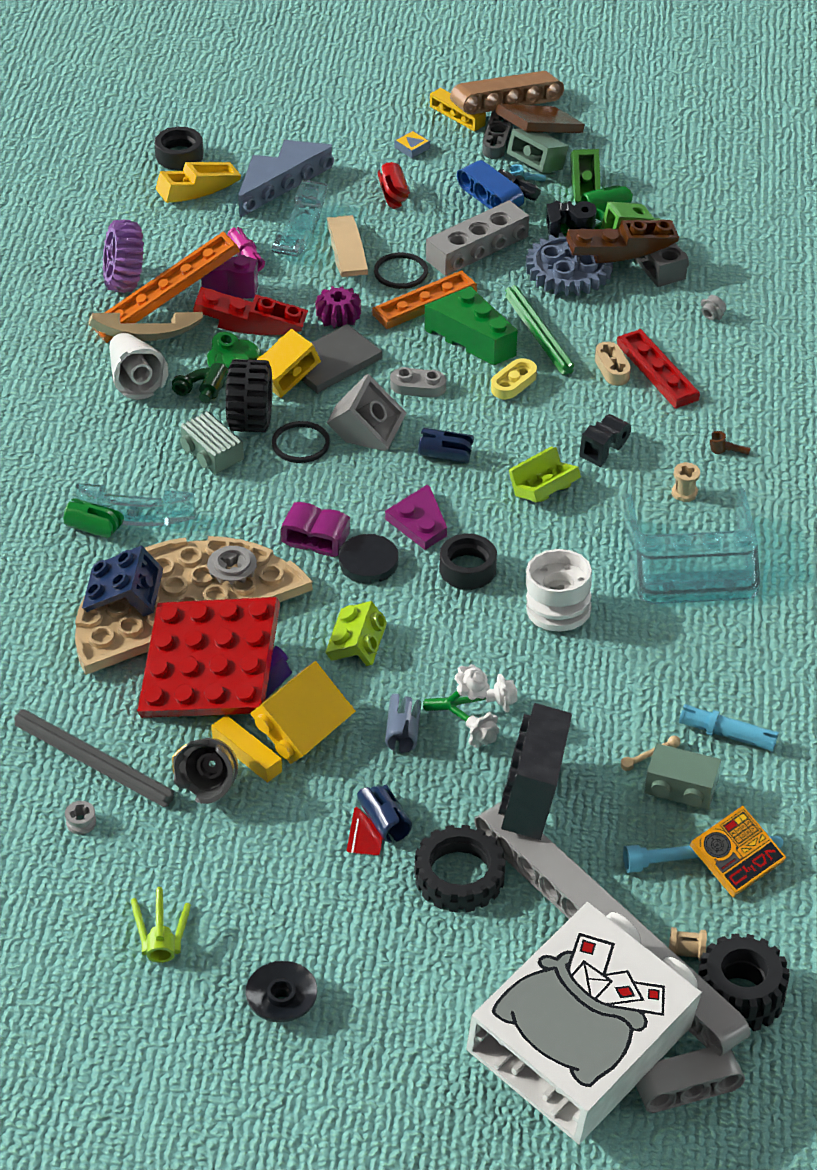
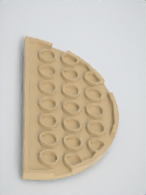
(121, 632)

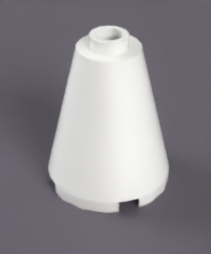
(136, 367)

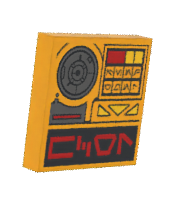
(737, 851)

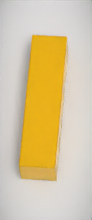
(442, 103)
(248, 748)

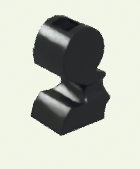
(575, 217)
(599, 438)

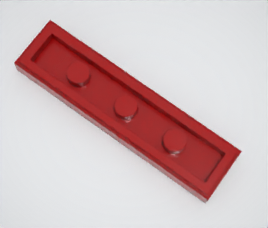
(658, 368)

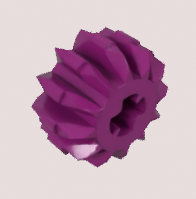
(338, 307)

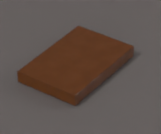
(540, 118)

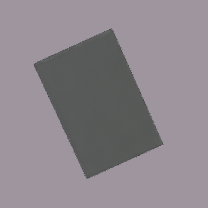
(341, 356)

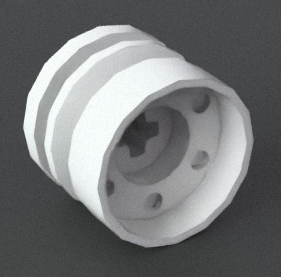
(558, 590)

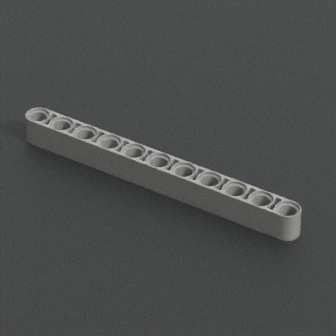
(570, 887)

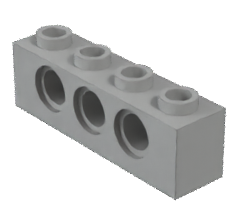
(477, 237)

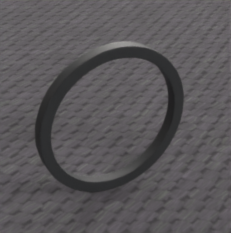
(401, 285)
(279, 431)

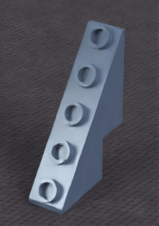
(274, 176)

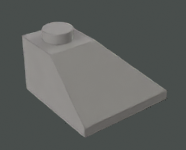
(367, 416)

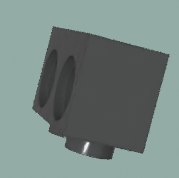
(665, 265)

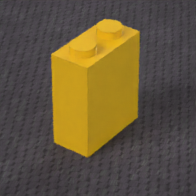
(302, 712)

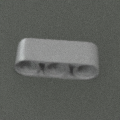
(689, 1079)

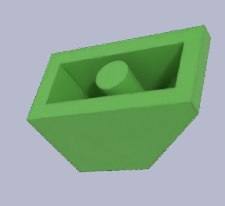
(584, 171)

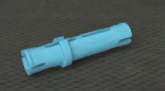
(721, 725)

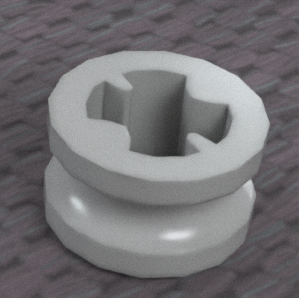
(80, 826)

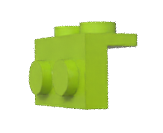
(542, 475)
(357, 633)

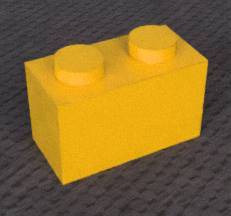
(290, 361)

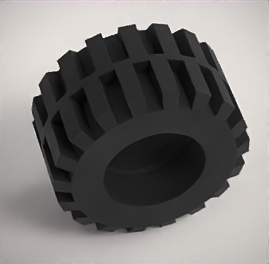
(249, 395)
(751, 961)

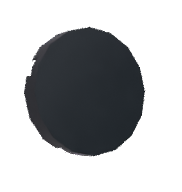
(368, 558)

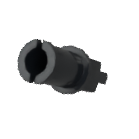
(529, 190)

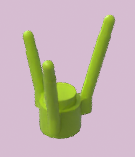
(160, 943)

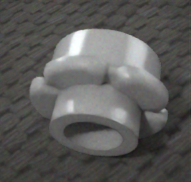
(713, 307)

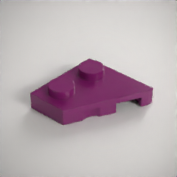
(419, 518)

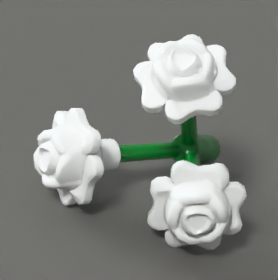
(474, 684)

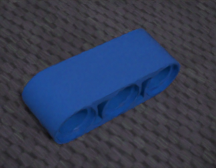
(488, 185)

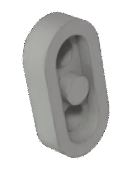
(418, 382)

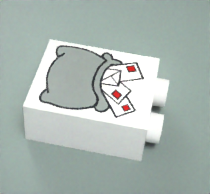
(584, 1020)

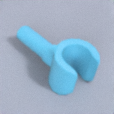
(517, 169)

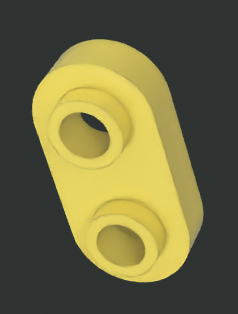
(513, 378)

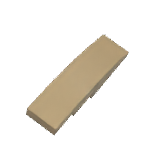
(347, 246)

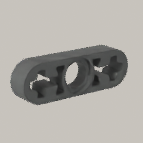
(500, 139)

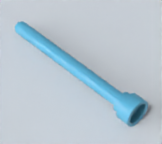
(638, 858)

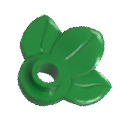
(235, 349)

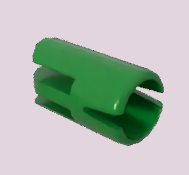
(608, 194)
(92, 518)

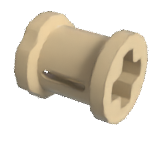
(685, 485)
(688, 943)

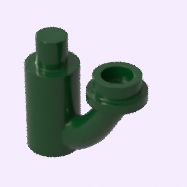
(212, 377)

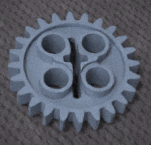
(557, 269)

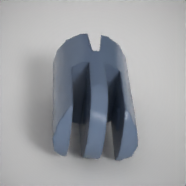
(402, 724)

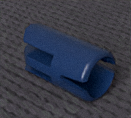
(445, 445)
(385, 812)

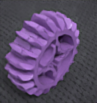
(123, 256)

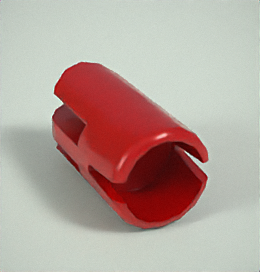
(393, 184)

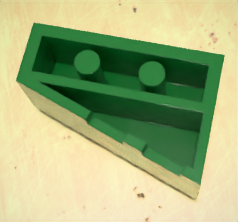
(474, 324)

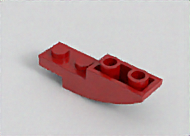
(258, 317)

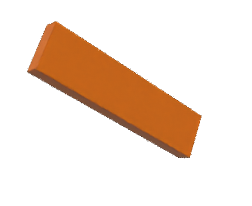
(413, 303)

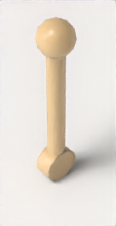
(628, 763)

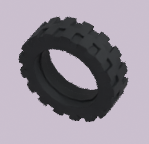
(456, 895)

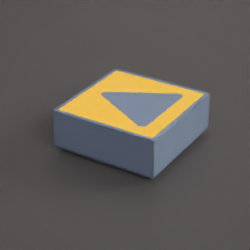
(412, 144)

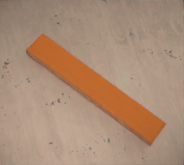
(174, 280)

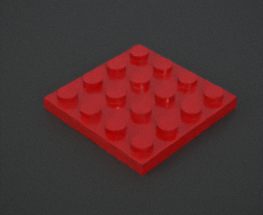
(209, 657)

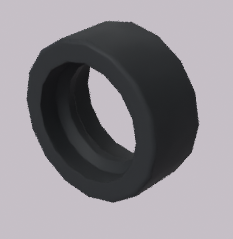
(177, 137)
(468, 577)

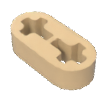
(617, 361)

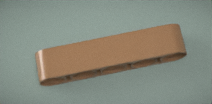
(515, 90)

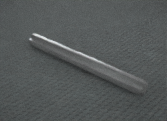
(94, 758)

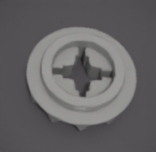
(229, 556)

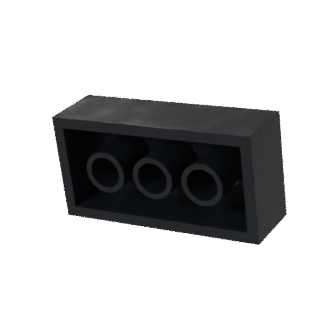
(534, 771)

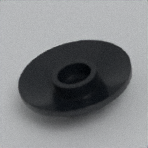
(281, 980)

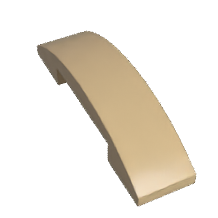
(180, 323)

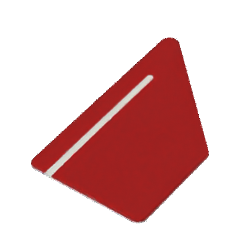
(363, 835)

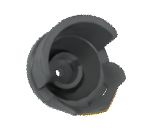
(195, 772)

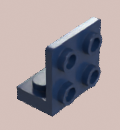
(127, 575)

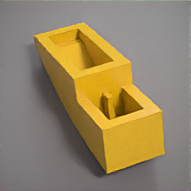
(196, 180)

